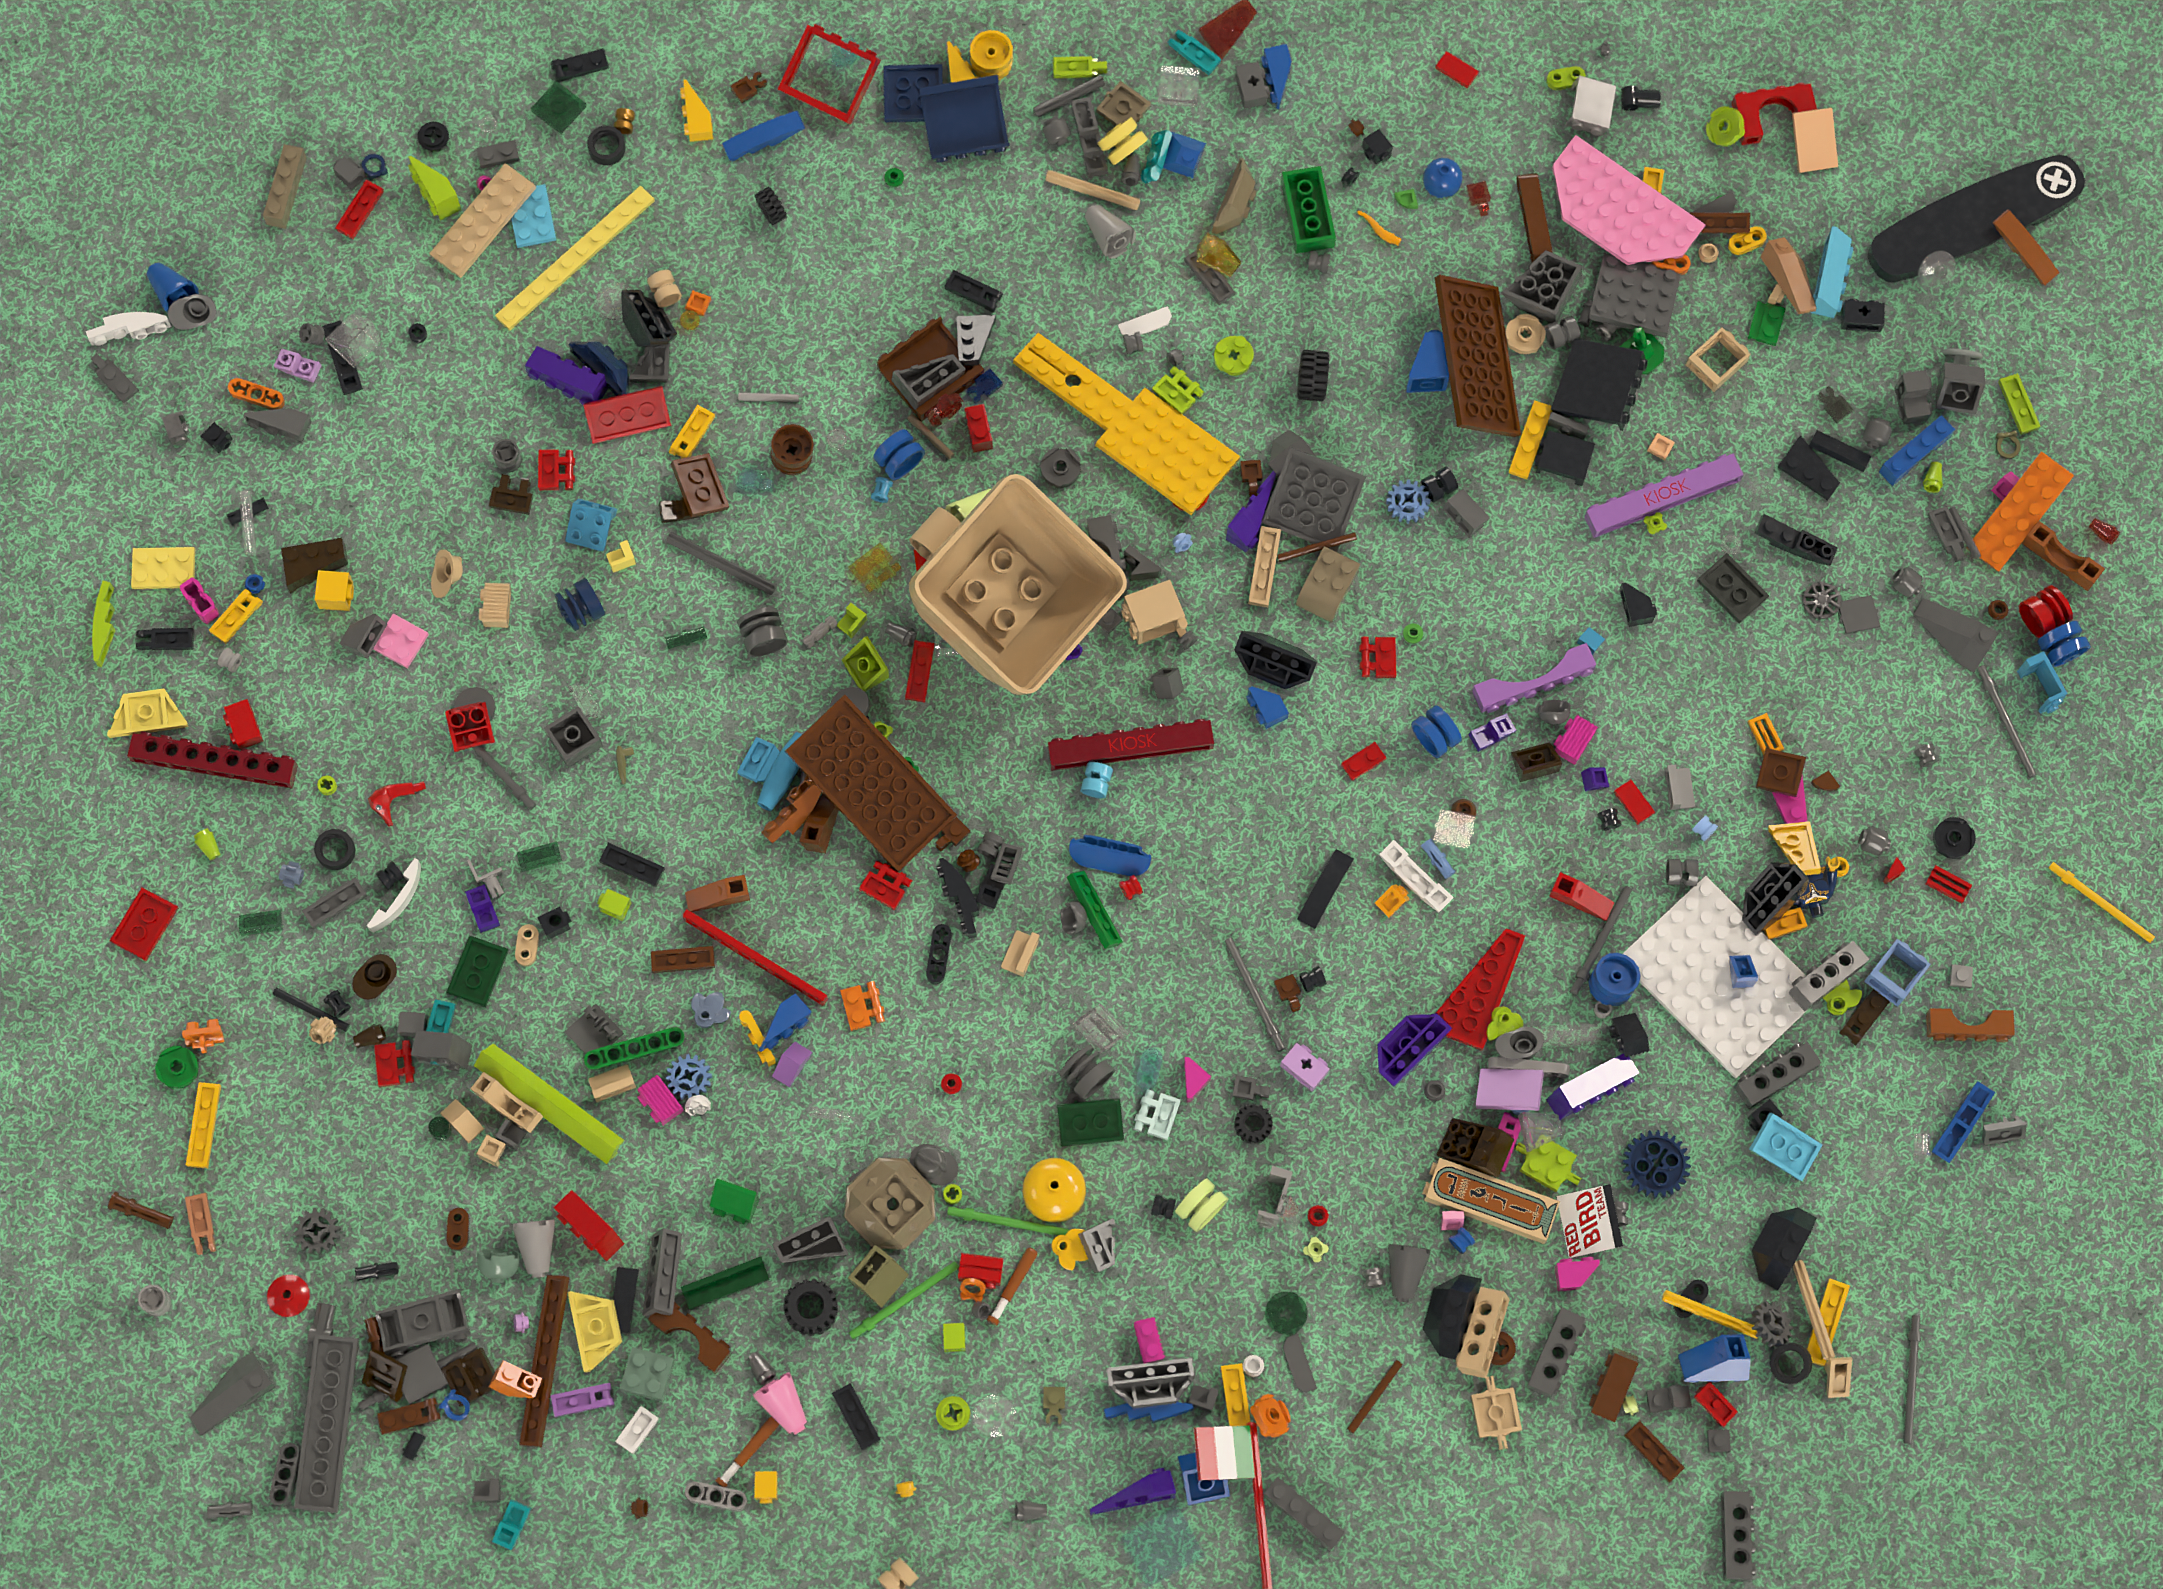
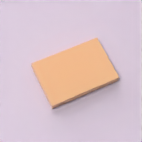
(1815, 140)

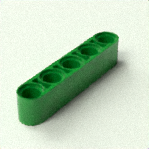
(625, 1055)

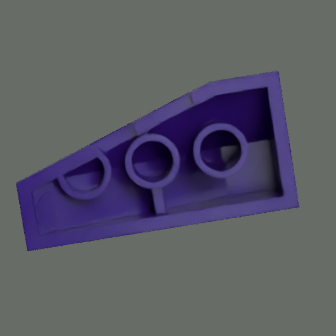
(1247, 522)
(1149, 1489)

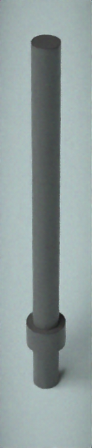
(1989, 685)
(518, 791)
(1583, 974)
(1272, 1030)
(1914, 1338)
(379, 1397)

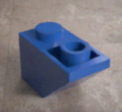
(1268, 706)

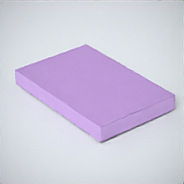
(1509, 1089)

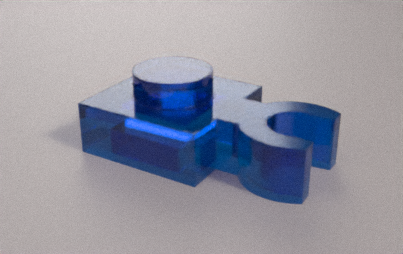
(986, 384)

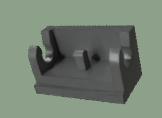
(1465, 513)

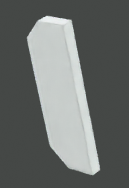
(1147, 322)

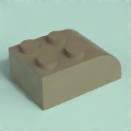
(1328, 584)

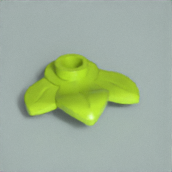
(1844, 996)
(1499, 1025)

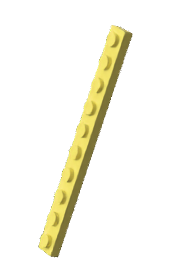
(575, 258)

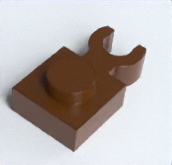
(746, 89)

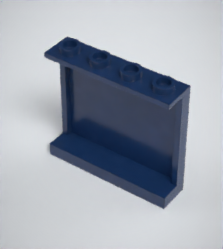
(964, 118)

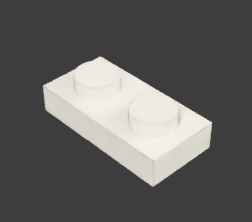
(637, 1430)

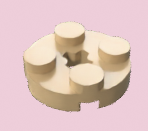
(1532, 326)

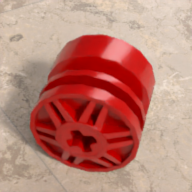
(2045, 611)

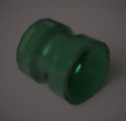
(440, 1125)

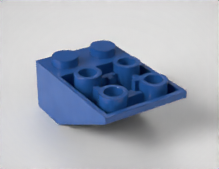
(1717, 1360)

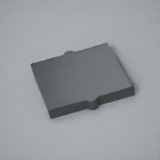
(1859, 614)

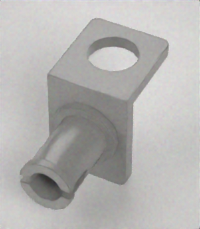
(490, 880)

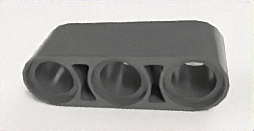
(289, 1484)

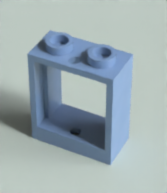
(1886, 986)

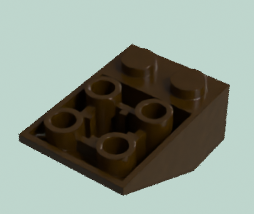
(1475, 1146)

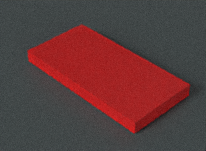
(627, 414)

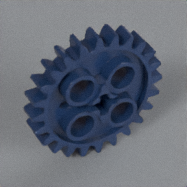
(1640, 1154)

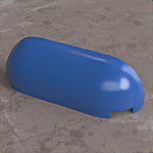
(1109, 855)

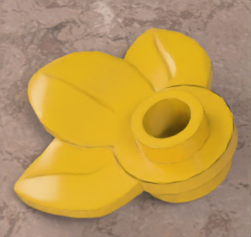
(1073, 1249)

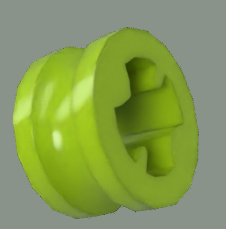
(324, 791)
(947, 1190)

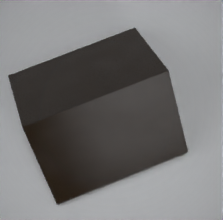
(1536, 761)

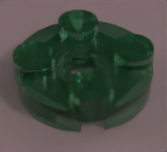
(1275, 1308)

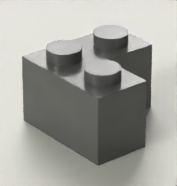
(1912, 398)
(441, 1048)

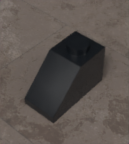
(1637, 606)

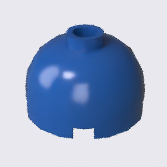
(1442, 177)

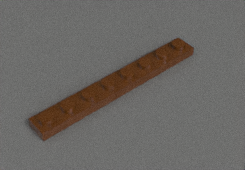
(545, 1359)

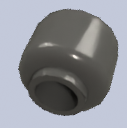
(1056, 131)
(1877, 433)
(1907, 581)
(1874, 840)

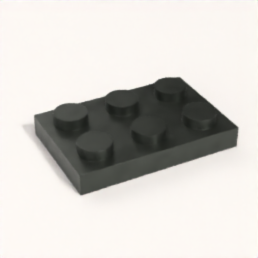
(1733, 588)

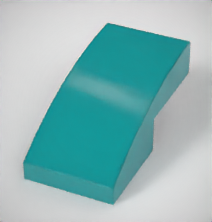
(511, 1524)

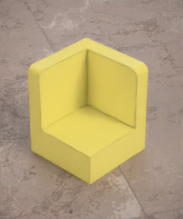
(621, 558)

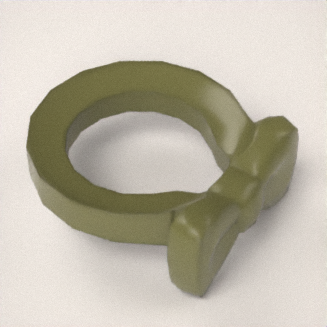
(2000, 436)

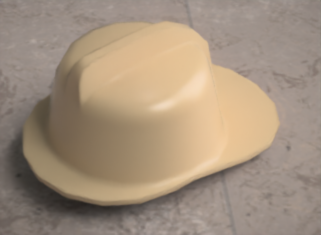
(446, 572)

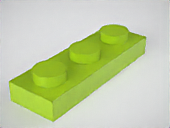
(2019, 404)

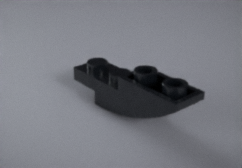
(1795, 542)
(958, 890)

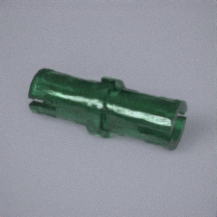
(685, 637)

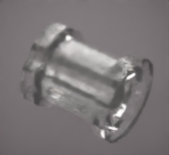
(1921, 1145)

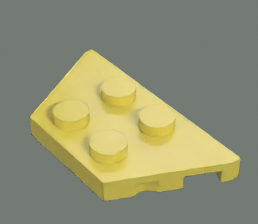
(146, 712)
(595, 1328)

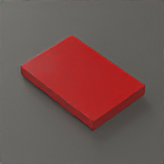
(144, 924)

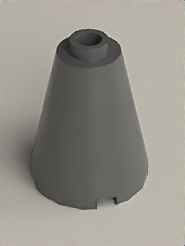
(1406, 1269)

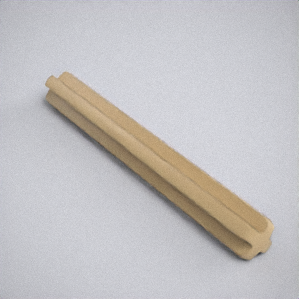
(1092, 190)
(1813, 1310)

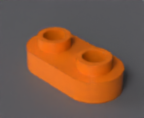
(1670, 264)

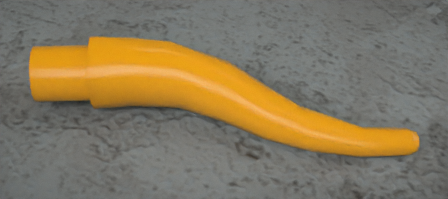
(1382, 233)

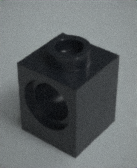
(553, 931)
(1768, 1107)

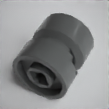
(1562, 332)
(507, 455)
(1675, 873)

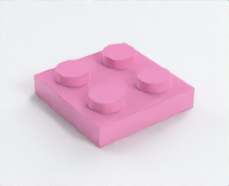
(400, 641)

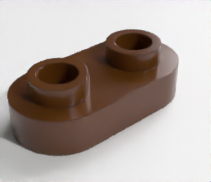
(458, 1228)

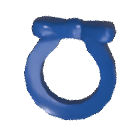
(444, 1404)

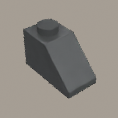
(363, 635)

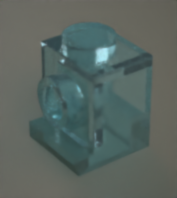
(843, 57)

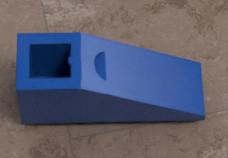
(1278, 66)
(788, 1016)

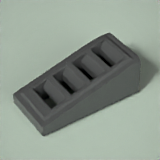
(1009, 850)

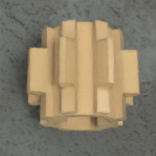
(322, 1030)

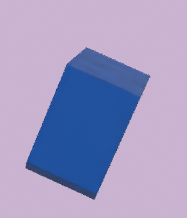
(1742, 971)

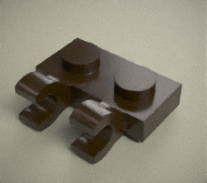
(512, 500)

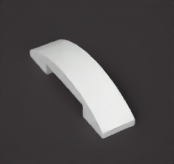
(1415, 877)
(381, 918)

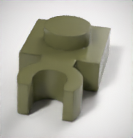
(1054, 1400)

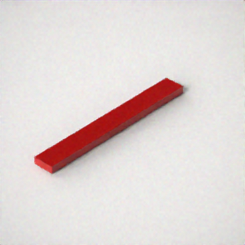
(754, 957)

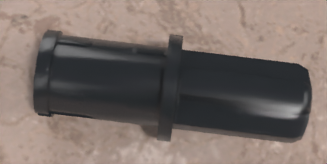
(376, 1271)

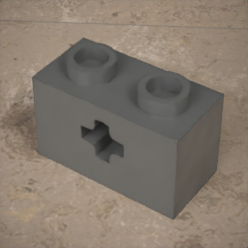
(1251, 95)

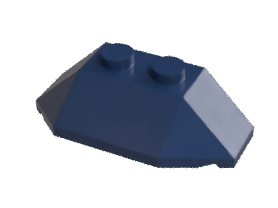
(602, 360)

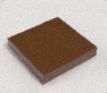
(1781, 772)

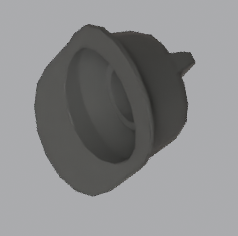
(192, 311)
(1520, 1043)
(934, 1164)

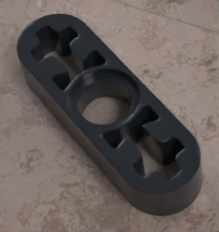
(942, 969)

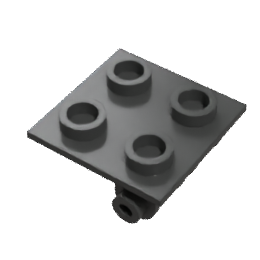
(593, 1030)

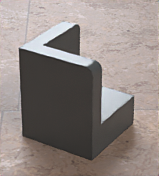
(1167, 683)
(410, 1022)
(510, 1135)
(1203, 1398)
(487, 1491)

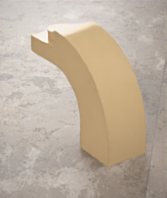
(506, 1103)

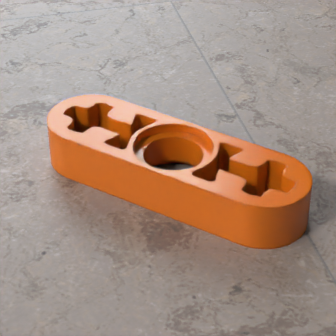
(240, 394)

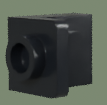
(217, 438)

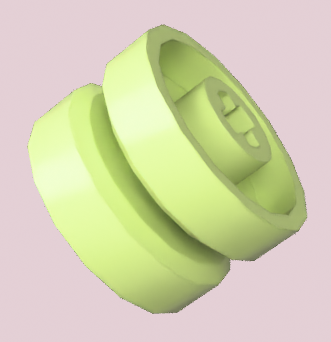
(1198, 1202)

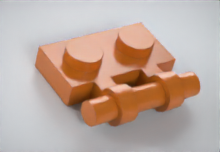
(856, 1009)

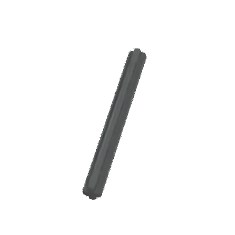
(721, 563)

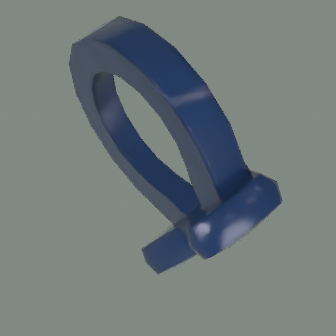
(383, 171)

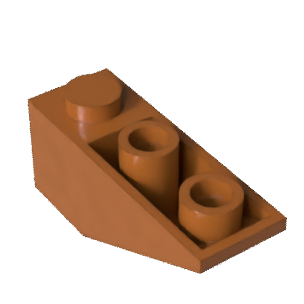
(718, 894)

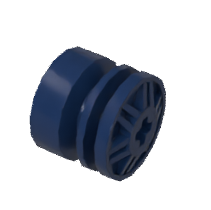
(579, 604)

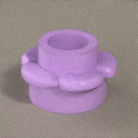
(521, 1322)

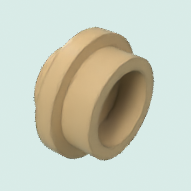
(1708, 253)

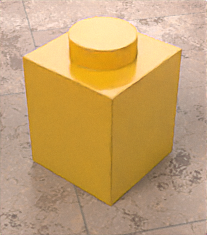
(766, 1486)

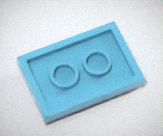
(534, 220)
(1785, 1146)

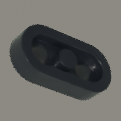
(1688, 1293)

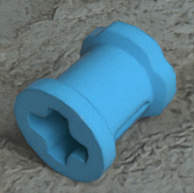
(881, 490)

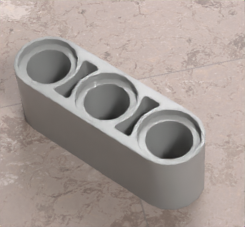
(706, 1492)

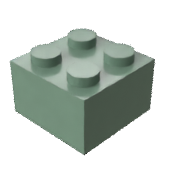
(647, 1374)

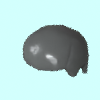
(1554, 711)
(1073, 917)

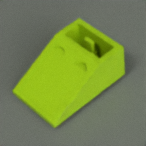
(434, 189)

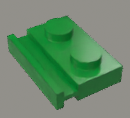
(1766, 323)

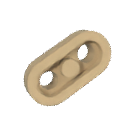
(527, 944)

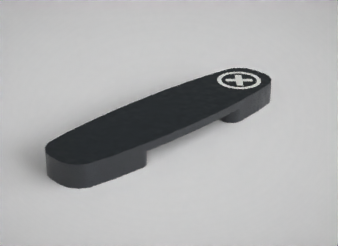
(1966, 217)

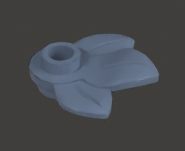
(710, 1006)

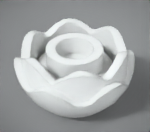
(697, 1104)

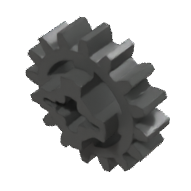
(307, 1232)
(1771, 1324)

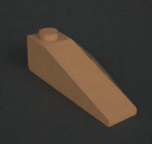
(1789, 273)

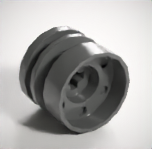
(762, 631)
(1090, 1076)

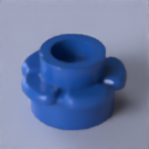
(254, 579)

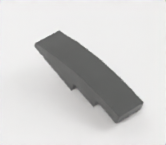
(1089, 137)

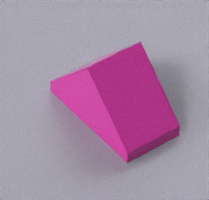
(1195, 1079)

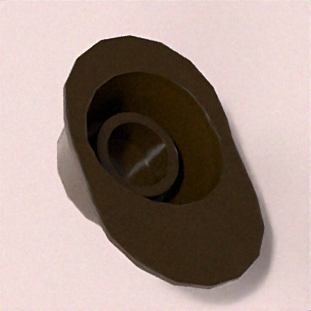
(374, 976)

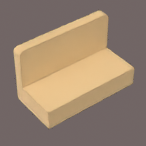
(1020, 952)
(611, 1083)

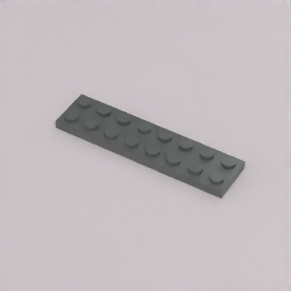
(326, 1423)

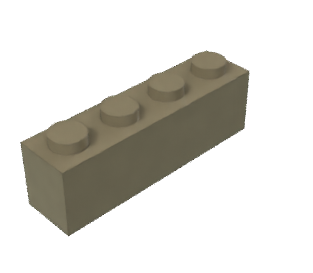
(284, 186)

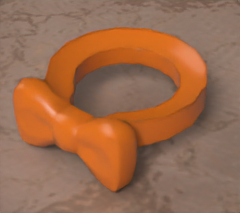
(965, 1294)

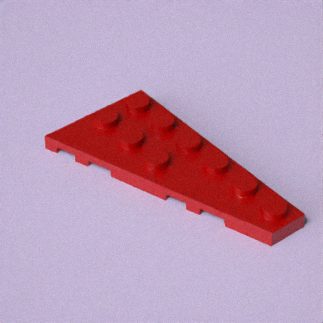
(1481, 991)

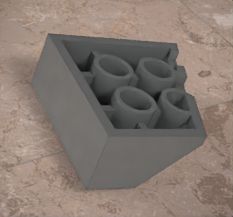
(1545, 286)

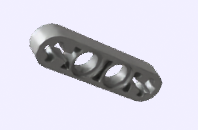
(1549, 1069)

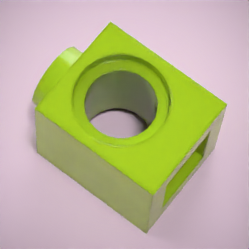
(614, 904)

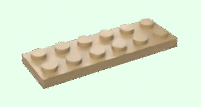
(483, 220)

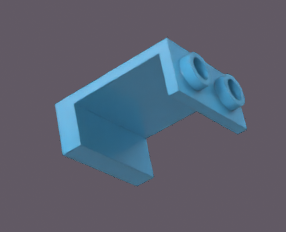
(2049, 679)

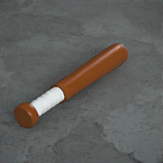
(1016, 1279)
(748, 1451)

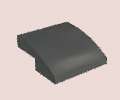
(422, 1374)

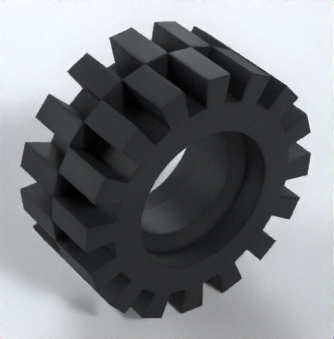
(770, 205)
(1253, 1136)

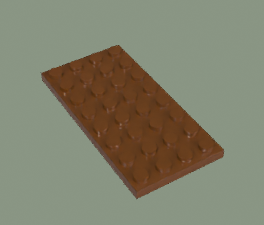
(1477, 356)
(870, 783)

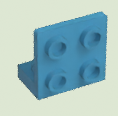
(589, 524)

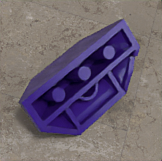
(1409, 1045)

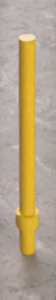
(2068, 877)

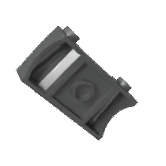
(423, 1322)

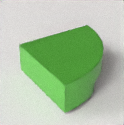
(1407, 198)

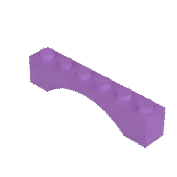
(1495, 692)

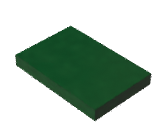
(477, 971)
(1090, 1122)

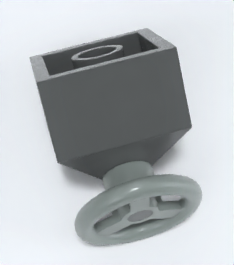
(1959, 383)

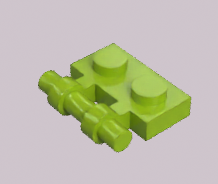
(1174, 394)

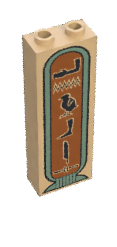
(1491, 1200)

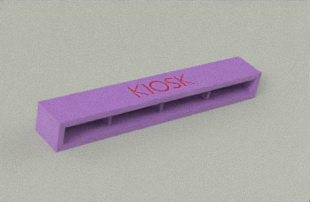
(1663, 495)

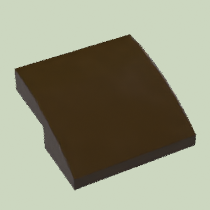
(470, 1375)

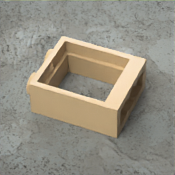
(1704, 372)

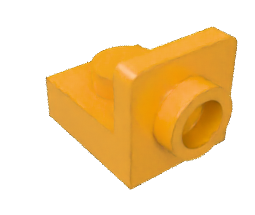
(1392, 900)

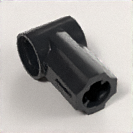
(1633, 98)

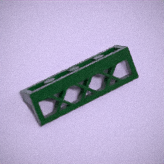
(725, 1283)

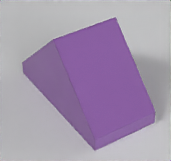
(791, 1064)

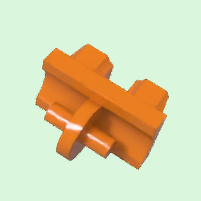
(203, 1037)

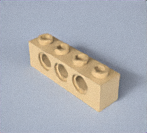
(1479, 1364)

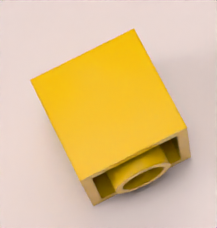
(334, 590)

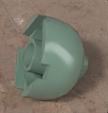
(497, 1263)

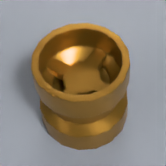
(624, 120)

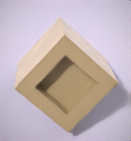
(491, 1150)

